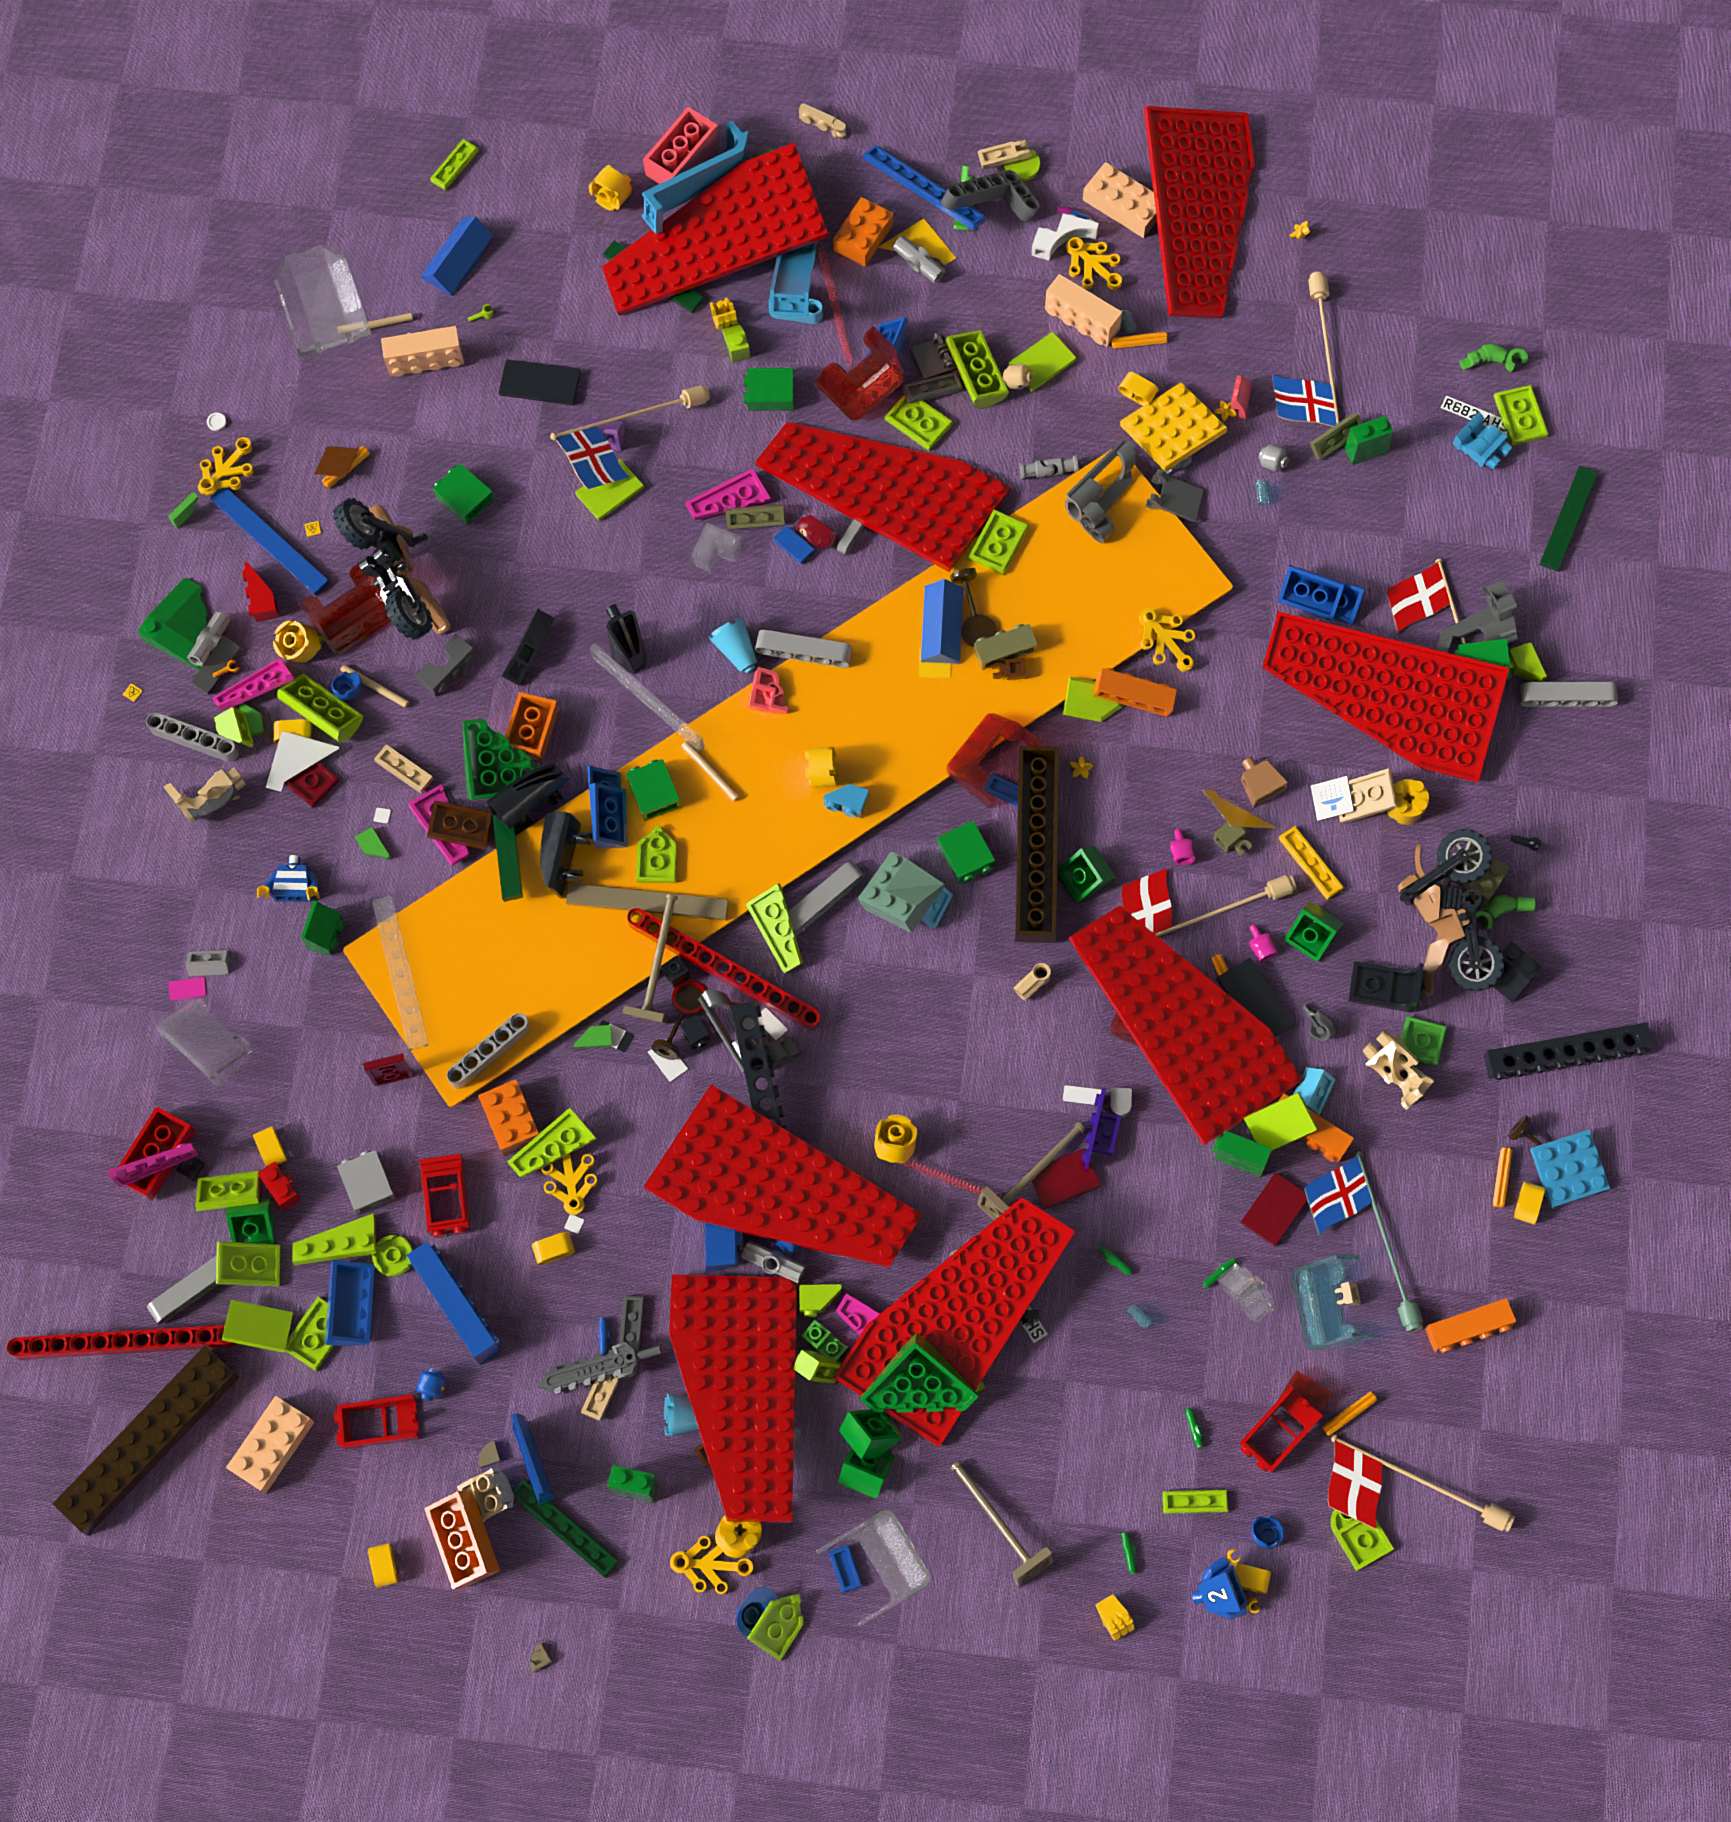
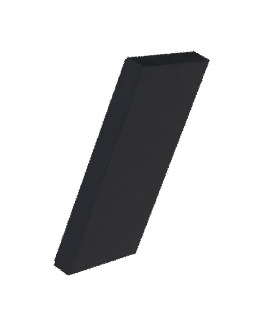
(539, 382)
(1252, 992)

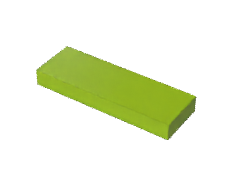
(454, 164)
(1195, 1501)

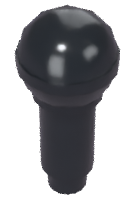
(1533, 843)

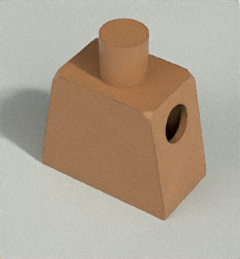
(1261, 781)

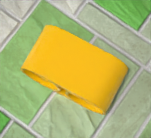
(1138, 389)
(297, 727)
(269, 1146)
(1529, 1202)
(553, 1248)
(383, 1565)
(1252, 1578)

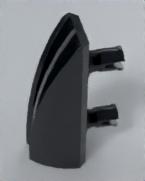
(626, 640)
(525, 794)
(558, 844)

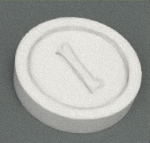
(216, 421)

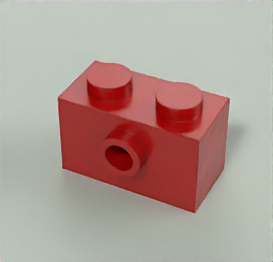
(279, 1185)

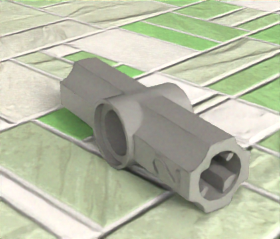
(918, 259)
(208, 638)
(785, 1266)

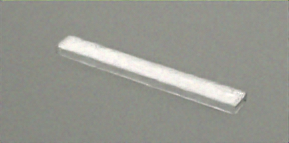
(647, 697)
(400, 973)

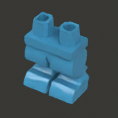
(1486, 443)

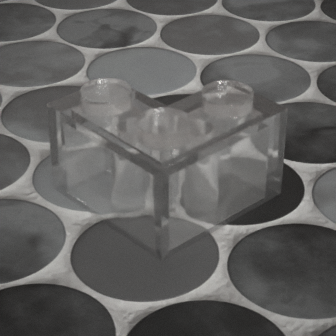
(715, 543)
(1247, 1292)

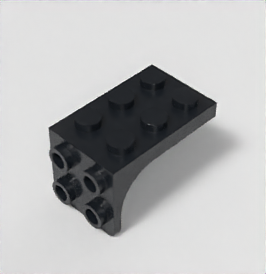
(1387, 986)

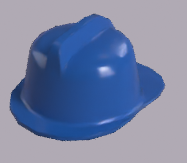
(752, 1609)

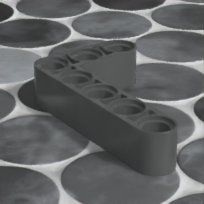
(993, 186)

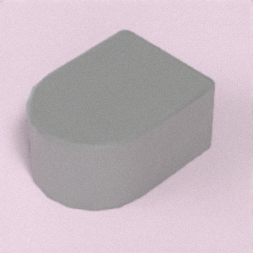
(1120, 1101)

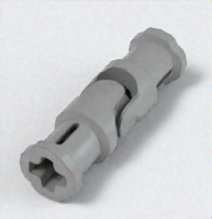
(1045, 468)

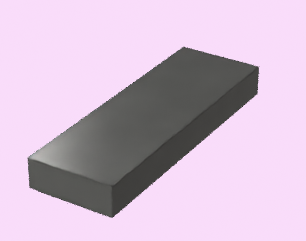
(932, 388)
(217, 660)
(632, 1321)

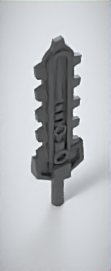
(620, 1362)

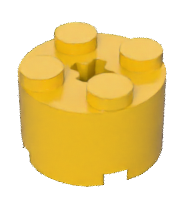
(610, 188)
(296, 641)
(822, 767)
(1413, 792)
(895, 1139)
(733, 1544)

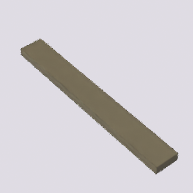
(647, 901)

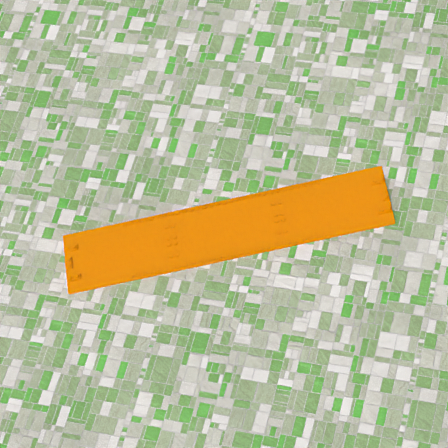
(891, 734)

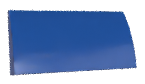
(349, 1303)
(532, 1459)

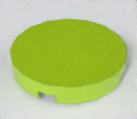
(1027, 168)
(391, 1255)

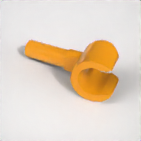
(226, 669)

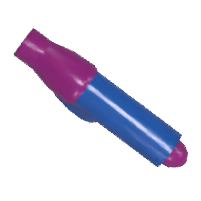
(1069, 211)

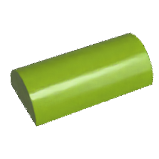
(977, 368)
(321, 707)

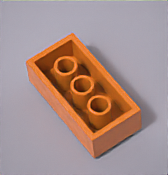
(462, 1539)

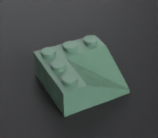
(900, 892)

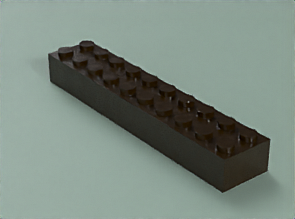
(1037, 844)
(145, 1441)

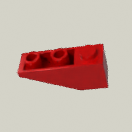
(262, 599)

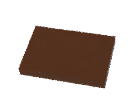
(459, 825)

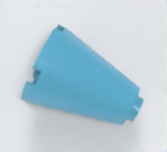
(735, 645)
(678, 1415)

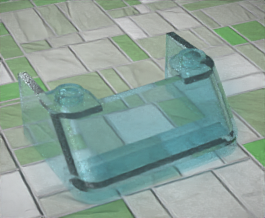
(1318, 1304)

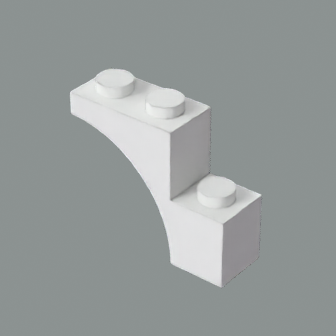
(1070, 226)

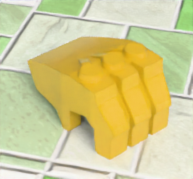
(723, 313)
(1115, 1617)

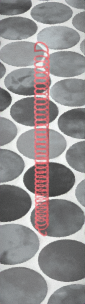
(835, 304)
(970, 1186)

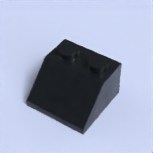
(1518, 972)

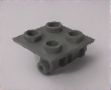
(933, 357)

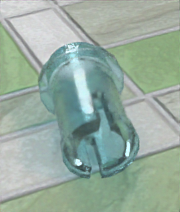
(1129, 325)
(1262, 492)
(1139, 1316)

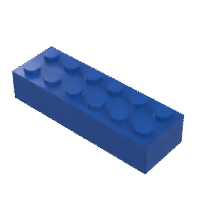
(451, 1299)

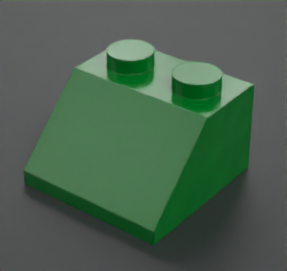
(1085, 873)
(322, 928)
(1313, 931)
(252, 1222)
(869, 1433)
(866, 1474)

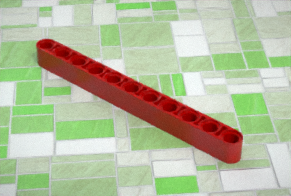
(729, 976)
(113, 1339)

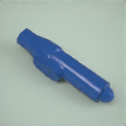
(604, 1336)

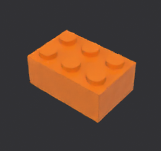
(863, 231)
(532, 725)
(509, 1117)

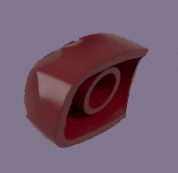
(816, 532)

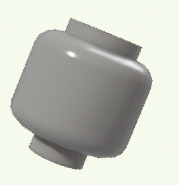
(1273, 457)

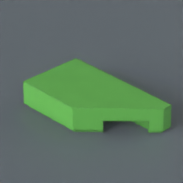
(184, 510)
(254, 720)
(371, 844)
(595, 1037)

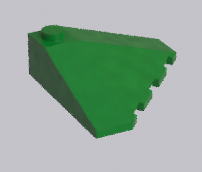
(177, 622)
(490, 760)
(918, 1379)

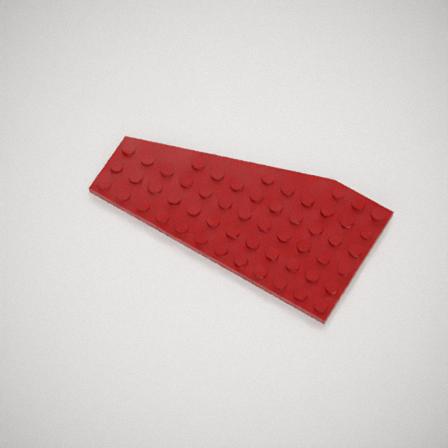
(1200, 195)
(733, 224)
(902, 493)
(1403, 695)
(1194, 1035)
(768, 1183)
(963, 1308)
(739, 1375)

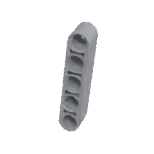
(803, 648)
(1568, 694)
(198, 743)
(825, 896)
(484, 1061)
(184, 1293)

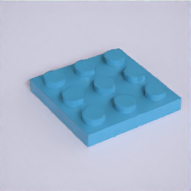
(1569, 1168)

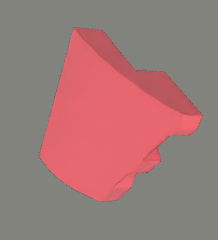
(1241, 396)
(766, 693)

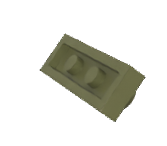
(1334, 436)
(755, 516)

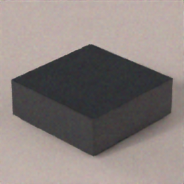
(191, 1168)

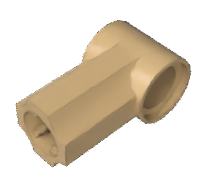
(1032, 982)

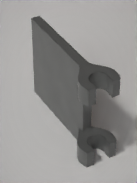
(1175, 497)

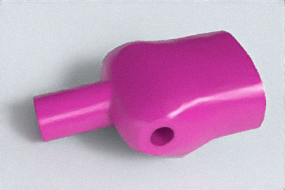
(1182, 849)
(1262, 944)

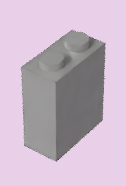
(366, 1181)

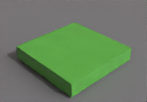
(1424, 1039)

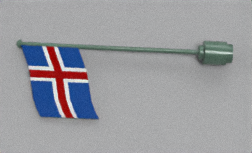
(1342, 1196)

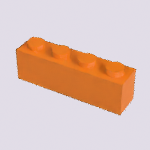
(1134, 692)
(1327, 1138)
(1470, 1325)

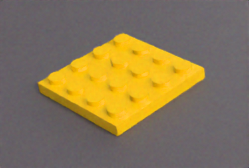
(1173, 426)

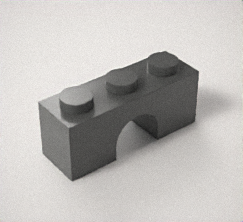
(437, 678)

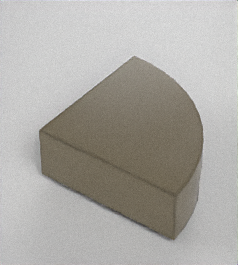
(489, 1455)
(539, 1658)

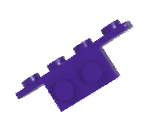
(1104, 1131)

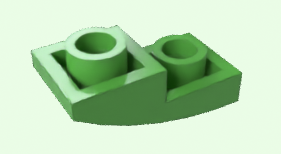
(824, 1341)

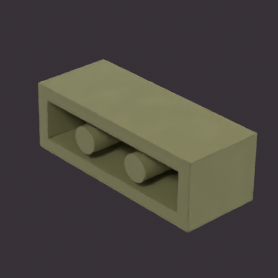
(1005, 645)

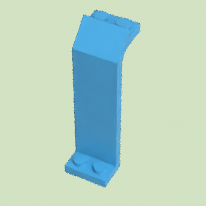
(695, 180)
(793, 281)

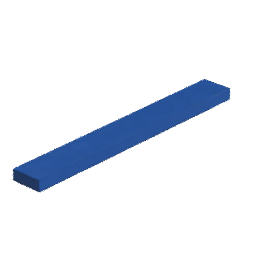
(921, 185)
(269, 540)

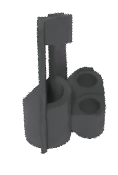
(1088, 500)
(1494, 621)
(781, 1051)

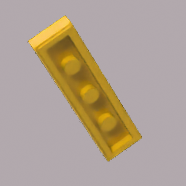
(1311, 862)

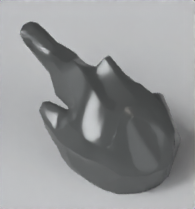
(1323, 1027)

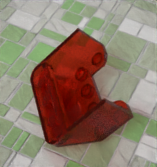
(867, 382)
(349, 616)

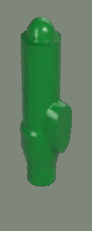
(1115, 1260)
(1220, 1271)
(1195, 1428)
(1129, 1550)

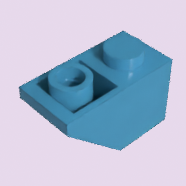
(847, 799)

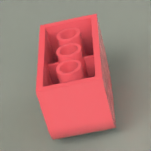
(684, 146)

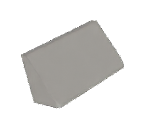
(208, 963)

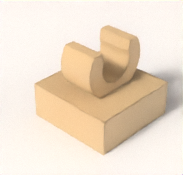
(1350, 1294)

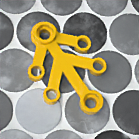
(1092, 261)
(225, 469)
(1165, 636)
(570, 1181)
(707, 1565)

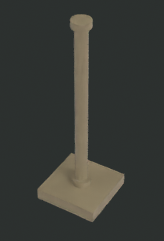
(646, 1011)
(994, 1206)
(1031, 1565)

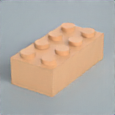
(1122, 199)
(1083, 310)
(422, 351)
(270, 1444)

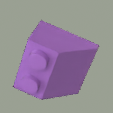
(612, 431)

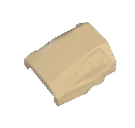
(490, 1492)

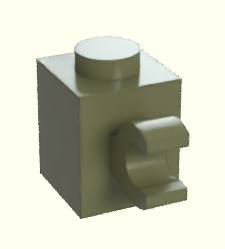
(1230, 837)

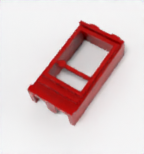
(441, 1167)
(1300, 1410)
(406, 1417)

